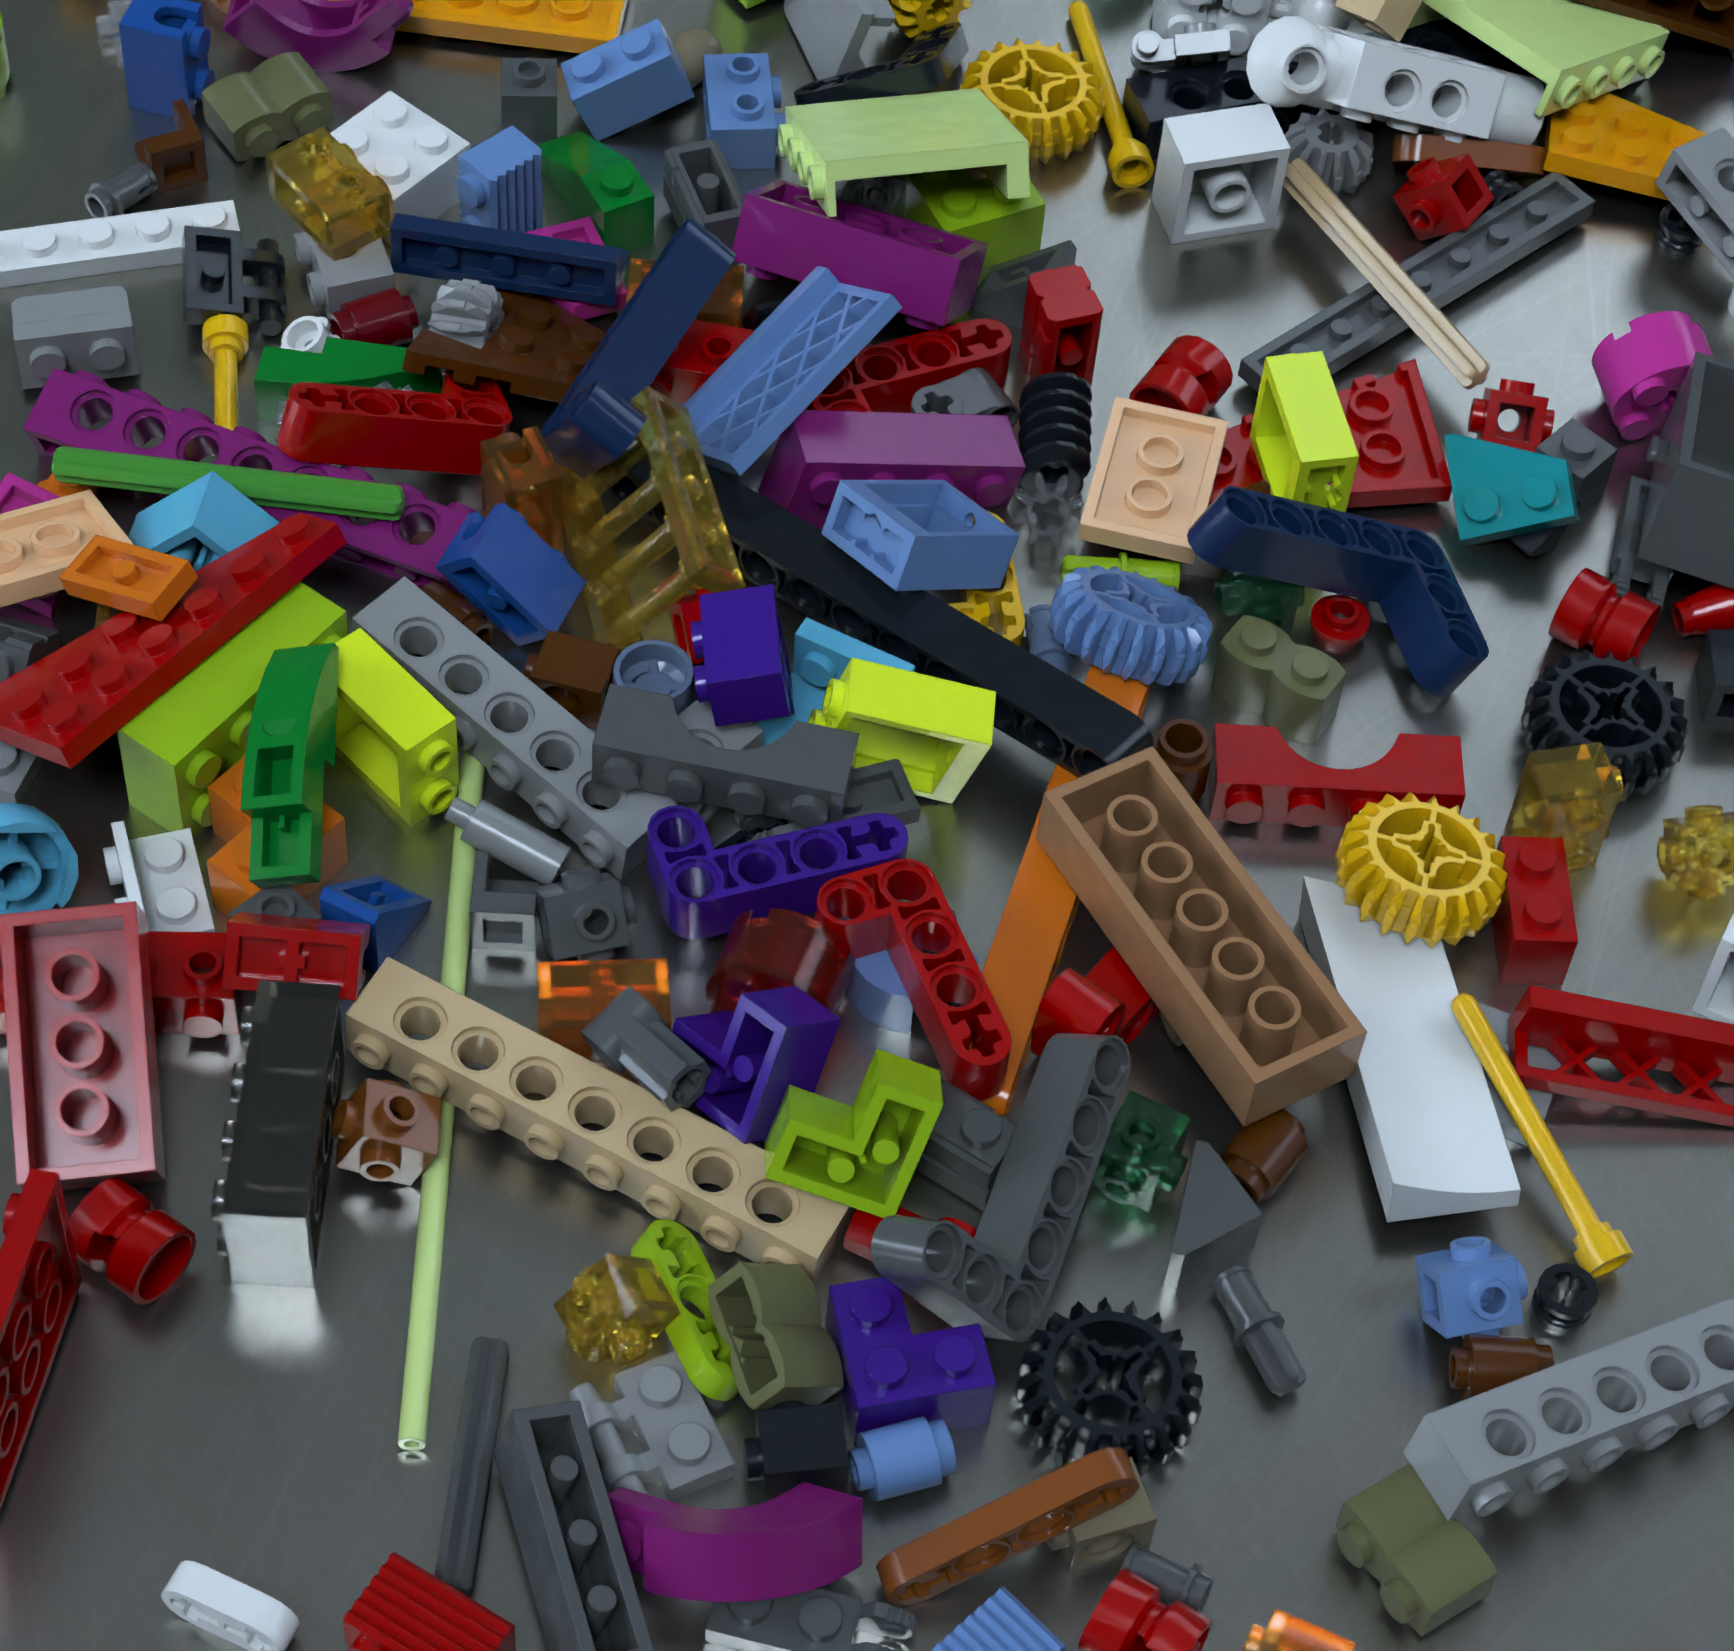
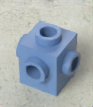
(1471, 1288)

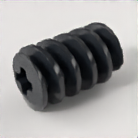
(1056, 430)

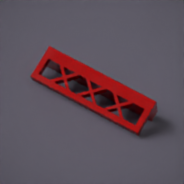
(1629, 1037)

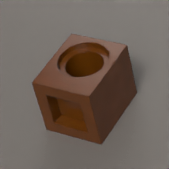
(574, 674)

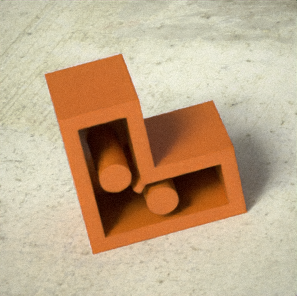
(230, 865)

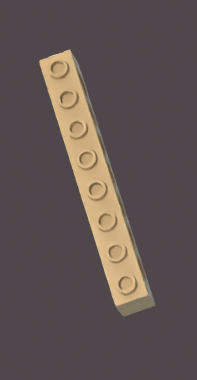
(582, 1092)

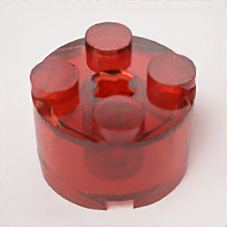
(778, 954)

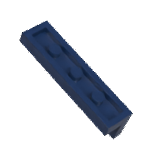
(507, 259)

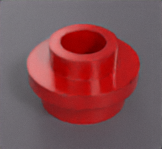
(1339, 622)

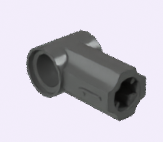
(637, 1040)

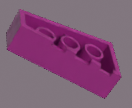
(829, 446)

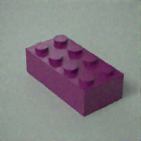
(919, 264)

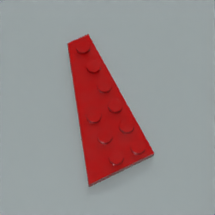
(1393, 437)
(112, 673)

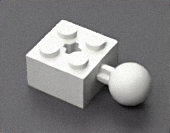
(1241, 17)

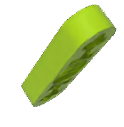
(688, 1277)

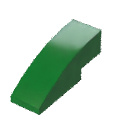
(339, 364)

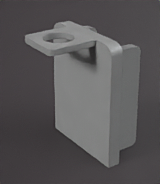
(835, 30)

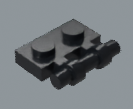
(214, 278)

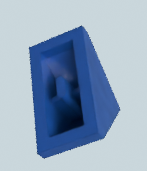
(381, 903)

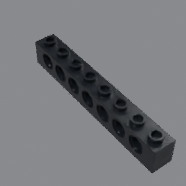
(1227, 86)

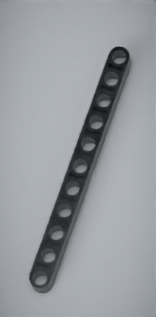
(811, 573)

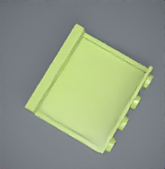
(1561, 42)
(902, 138)

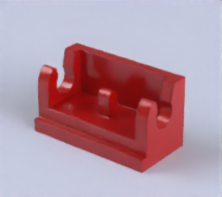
(294, 952)

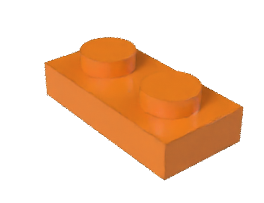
(128, 577)

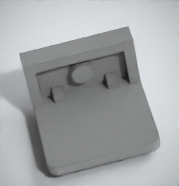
(74, 333)

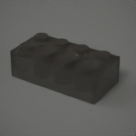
(281, 1135)

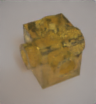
(1699, 850)
(616, 1309)

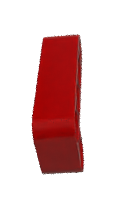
(892, 371)
(394, 426)
(930, 980)
(1100, 1003)

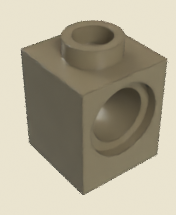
(1108, 1534)

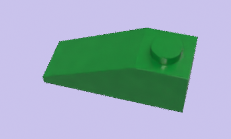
(602, 186)

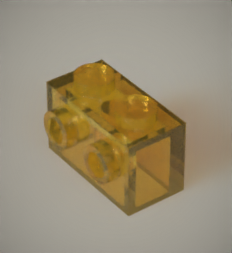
(329, 193)
(1568, 797)

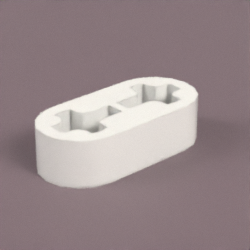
(229, 1608)

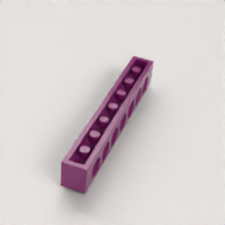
(75, 402)

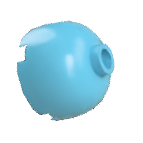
(35, 861)

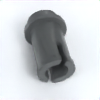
(121, 191)
(1172, 1578)

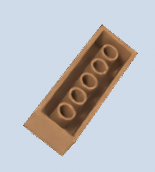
(1200, 936)

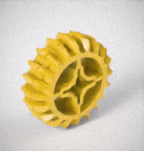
(1042, 93)
(1420, 869)

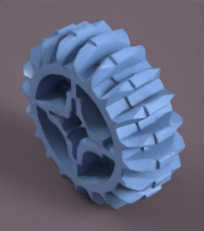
(1130, 625)

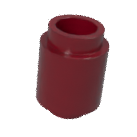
(376, 318)

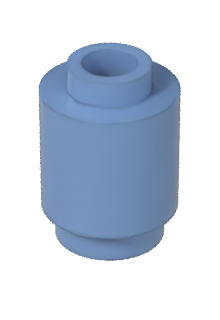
(902, 1458)

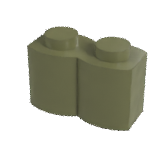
(267, 106)
(1280, 680)
(775, 1335)
(1421, 1560)

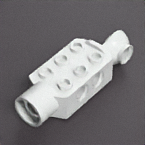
(1392, 83)

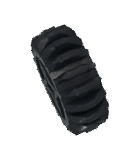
(1611, 705)
(1115, 1354)

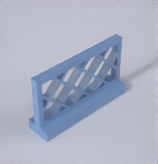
(784, 367)

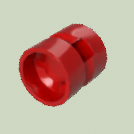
(1186, 377)
(1597, 617)
(130, 1240)
(1136, 1620)

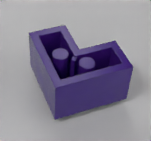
(743, 655)
(756, 1053)
(900, 1374)

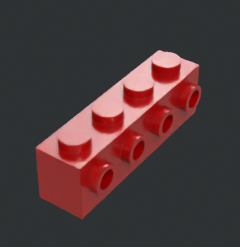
(185, 985)

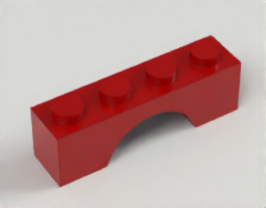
(1264, 780)

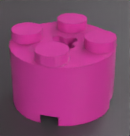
(1646, 369)

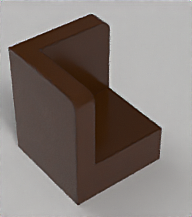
(176, 156)

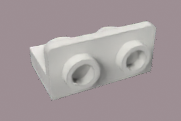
(162, 878)

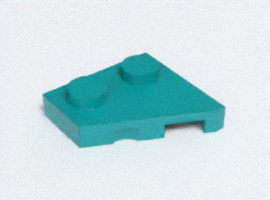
(1507, 490)

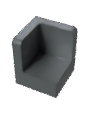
(502, 910)

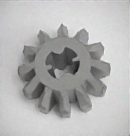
(1333, 148)
(467, 312)

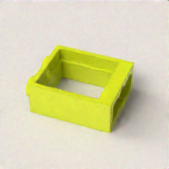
(1303, 432)
(918, 703)
(394, 731)

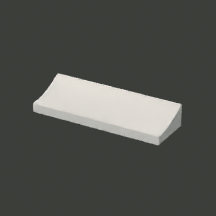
(1417, 1076)

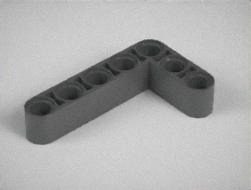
(1034, 1205)

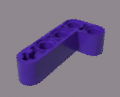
(780, 863)

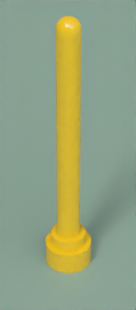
(1128, 158)
(225, 343)
(1597, 1244)

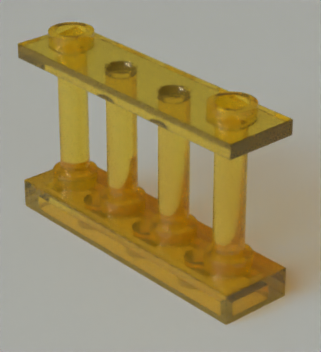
(691, 524)

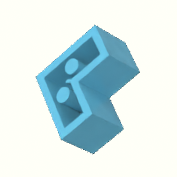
(200, 521)

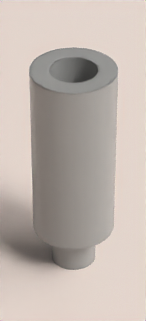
(509, 840)

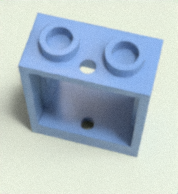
(919, 534)

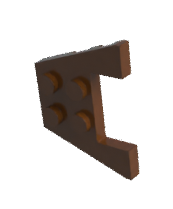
(533, 348)

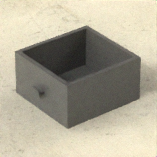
(1692, 478)

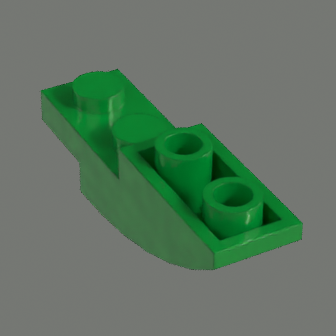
(285, 764)

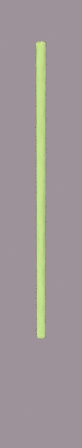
(436, 1176)

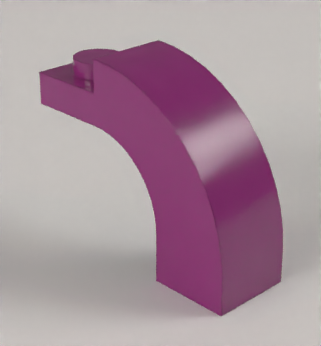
(324, 32)
(741, 1552)

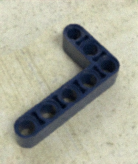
(596, 414)
(1355, 559)

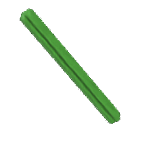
(259, 485)

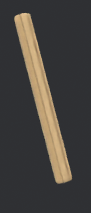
(1385, 275)

